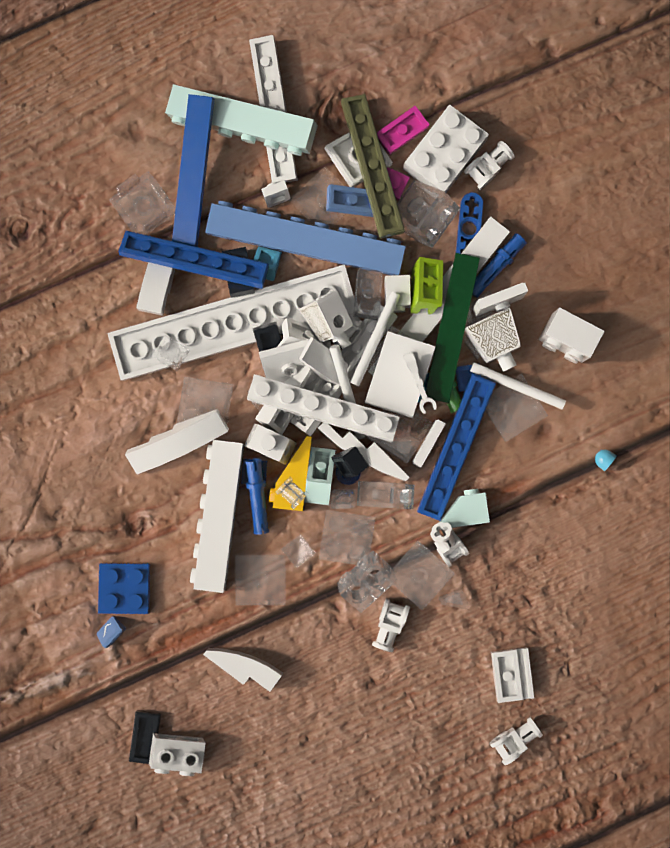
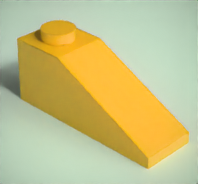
(298, 471)

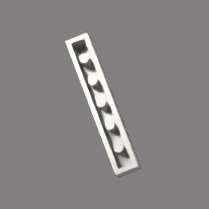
(218, 516)

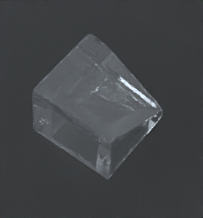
(298, 551)

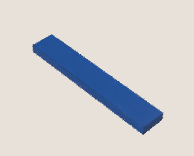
(193, 169)
(194, 259)
(456, 447)

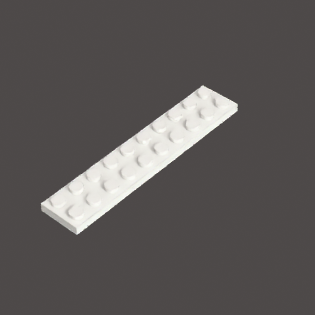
(224, 323)

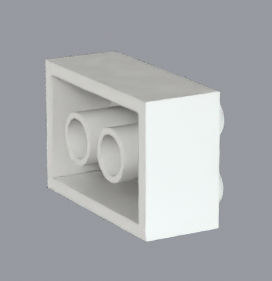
(445, 150)

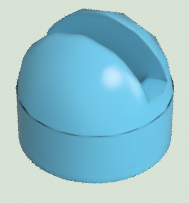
(604, 459)

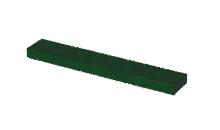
(452, 327)

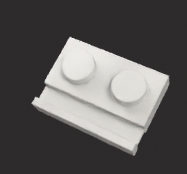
(512, 675)

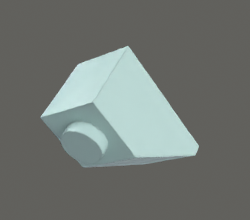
(319, 476)
(467, 510)

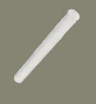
(375, 339)
(343, 379)
(518, 386)

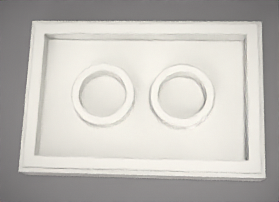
(392, 381)

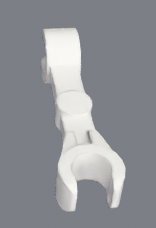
(412, 366)

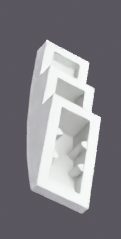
(177, 442)
(373, 455)

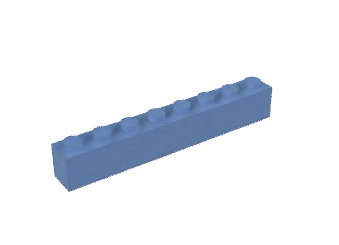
(304, 239)

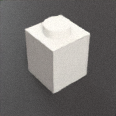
(401, 285)

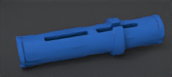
(498, 263)
(257, 496)

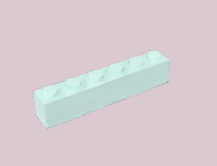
(249, 121)

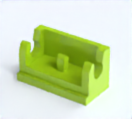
(426, 285)

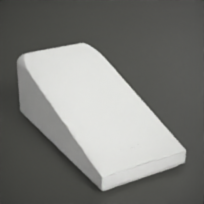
(320, 360)

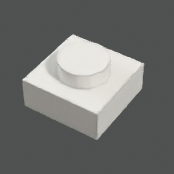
(275, 193)

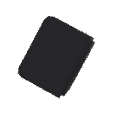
(350, 462)

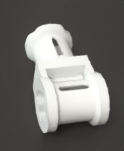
(486, 167)
(449, 545)
(390, 623)
(515, 741)

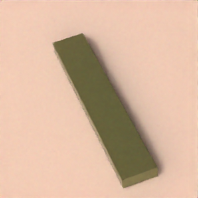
(372, 166)

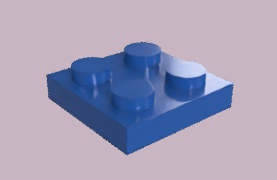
(123, 588)

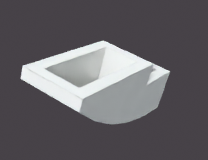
(155, 289)
(277, 419)
(243, 666)

